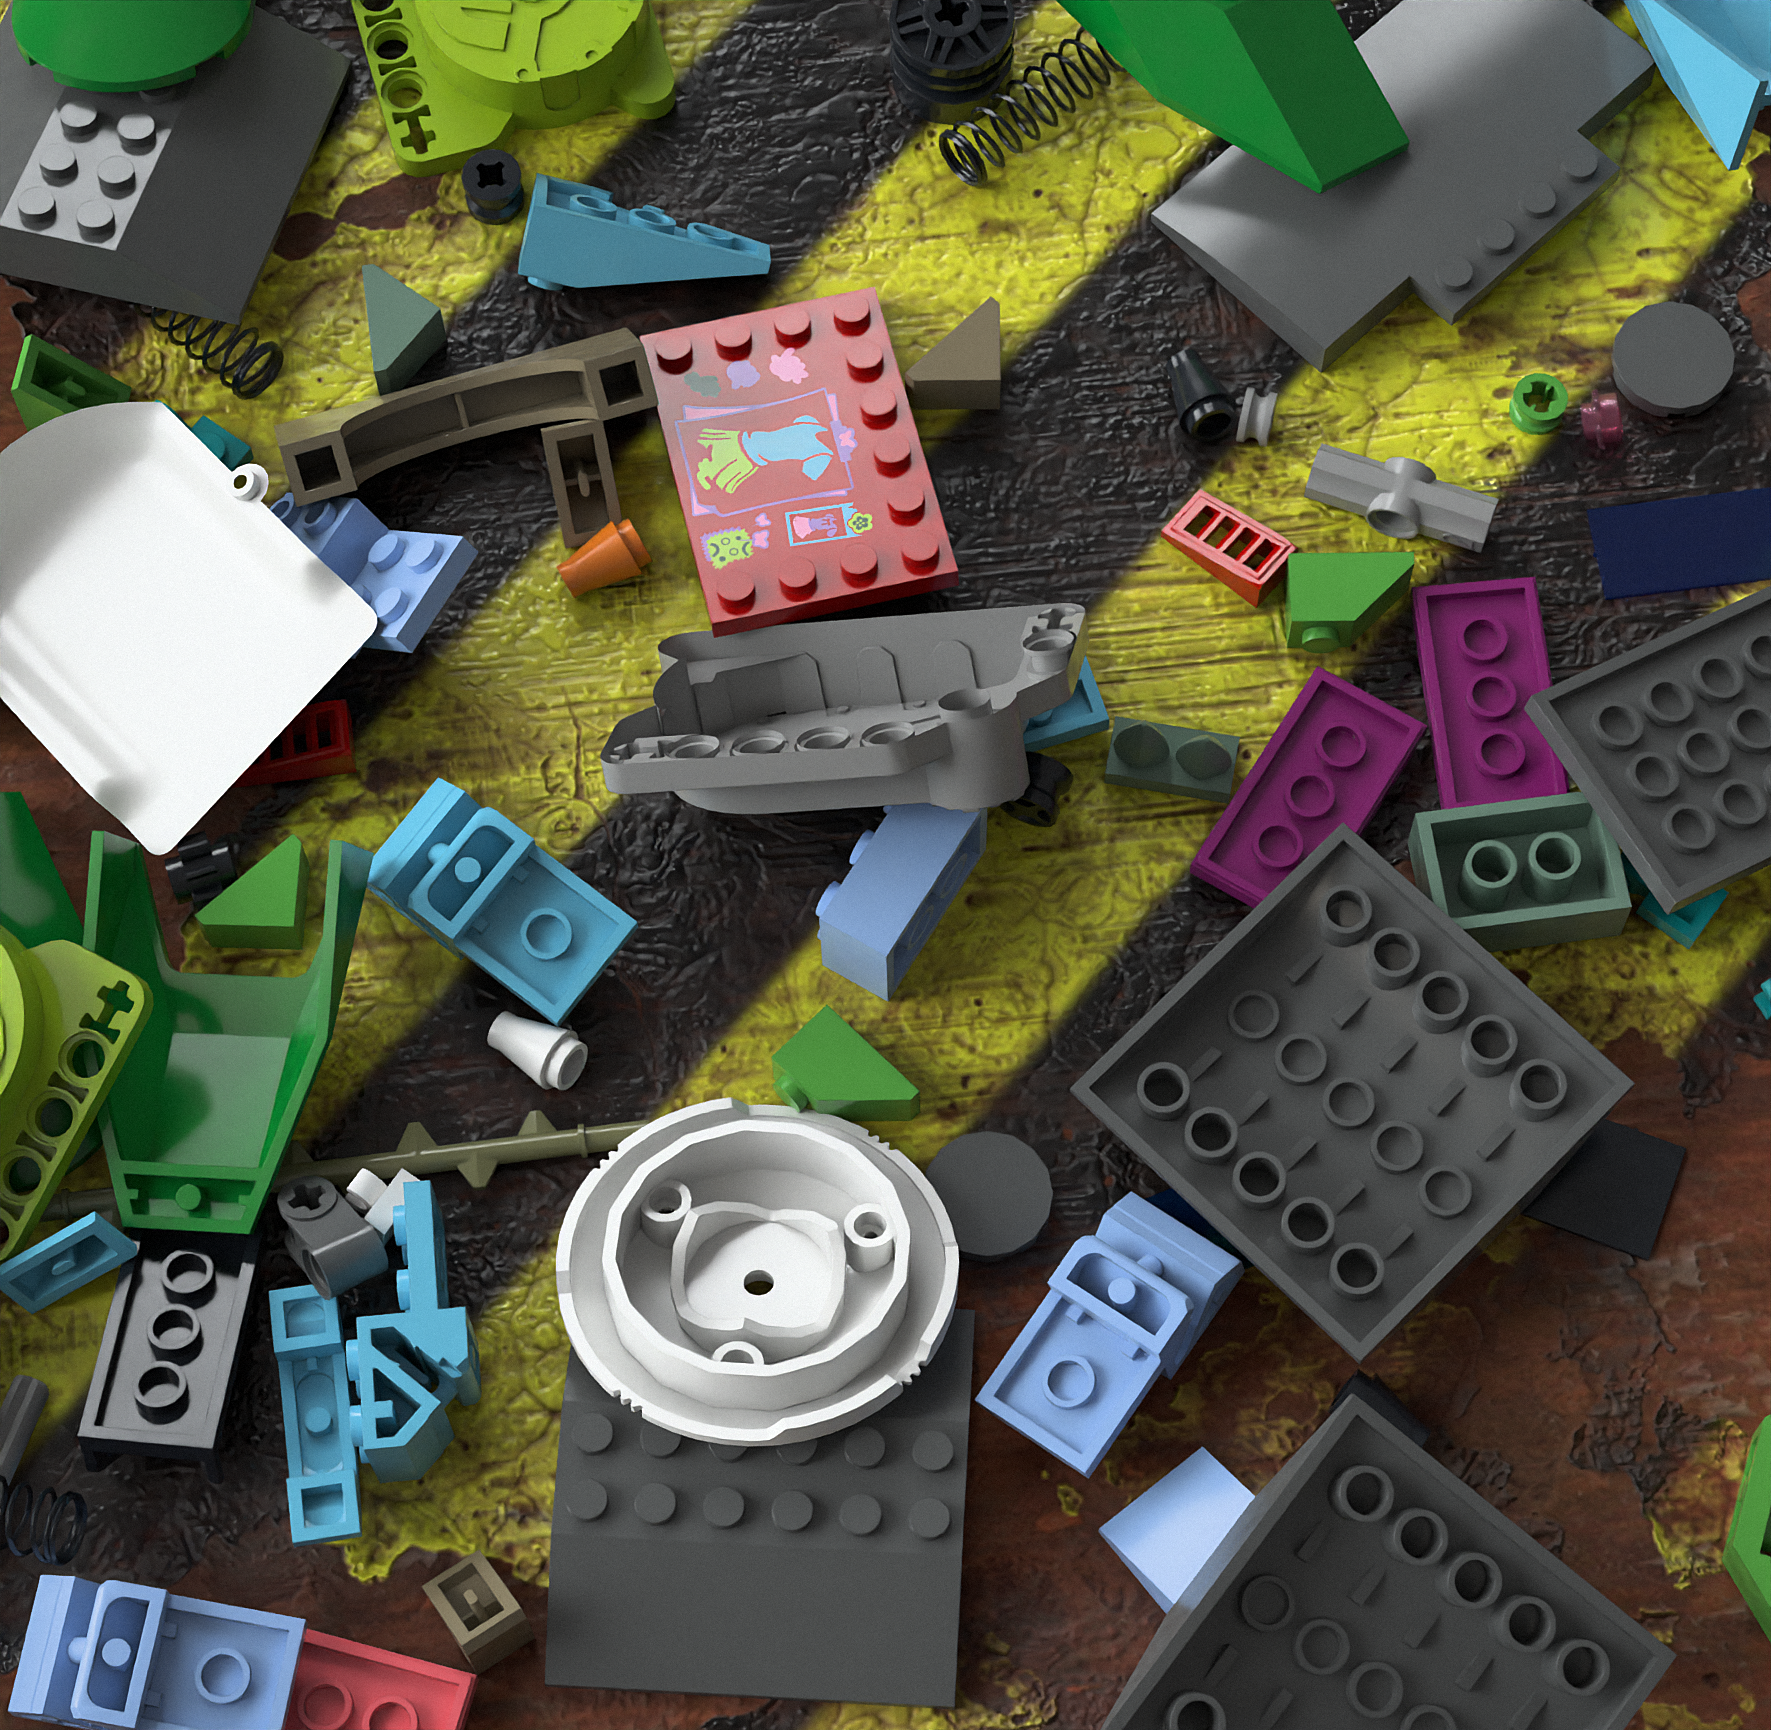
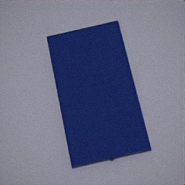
(1683, 543)

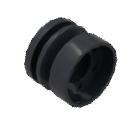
(950, 56)

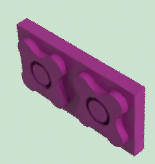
(1478, 668)
(1320, 769)

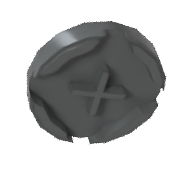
(1672, 359)
(992, 1194)

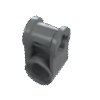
(329, 1237)

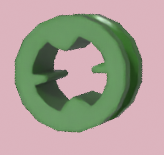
(1532, 421)

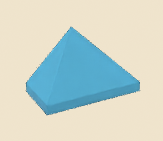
(64, 1262)

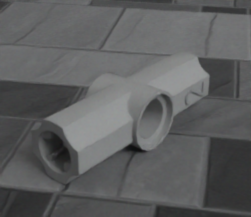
(1400, 497)

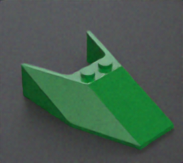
(1259, 75)
(222, 1059)

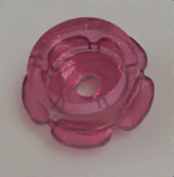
(1602, 418)

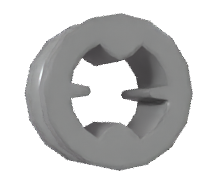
(1256, 417)

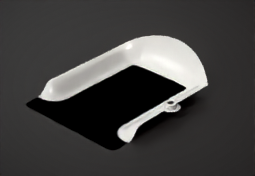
(156, 613)

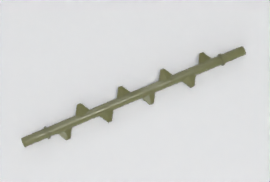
(415, 1154)

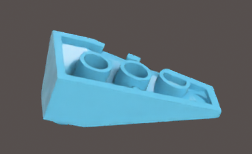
(587, 241)

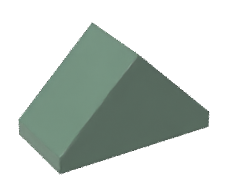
(401, 329)

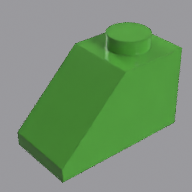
(1340, 595)
(841, 1074)

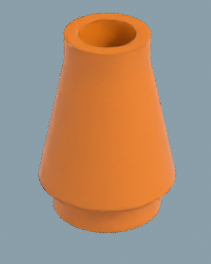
(605, 559)

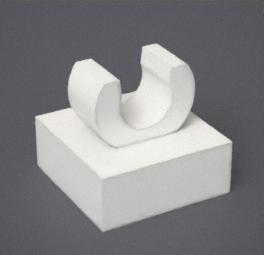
(376, 1200)

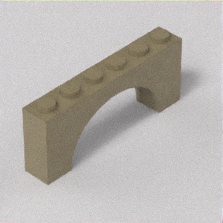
(577, 380)

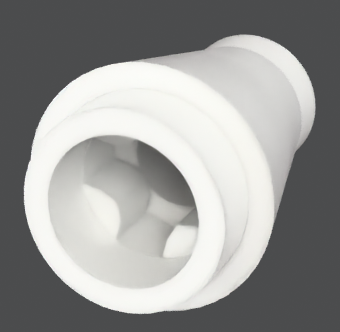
(542, 1051)

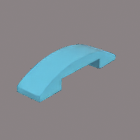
(316, 1409)

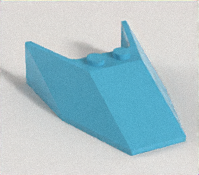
(1713, 62)

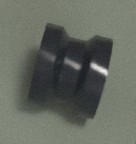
(495, 202)
(1040, 798)

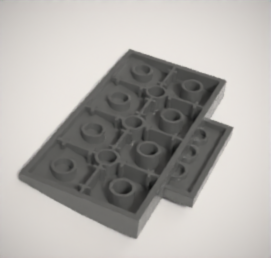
(1491, 172)

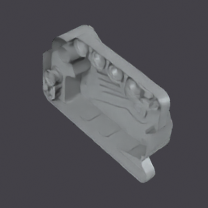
(870, 705)

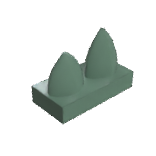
(1171, 759)

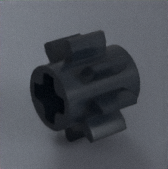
(200, 870)

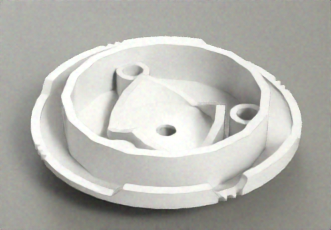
(742, 1196)

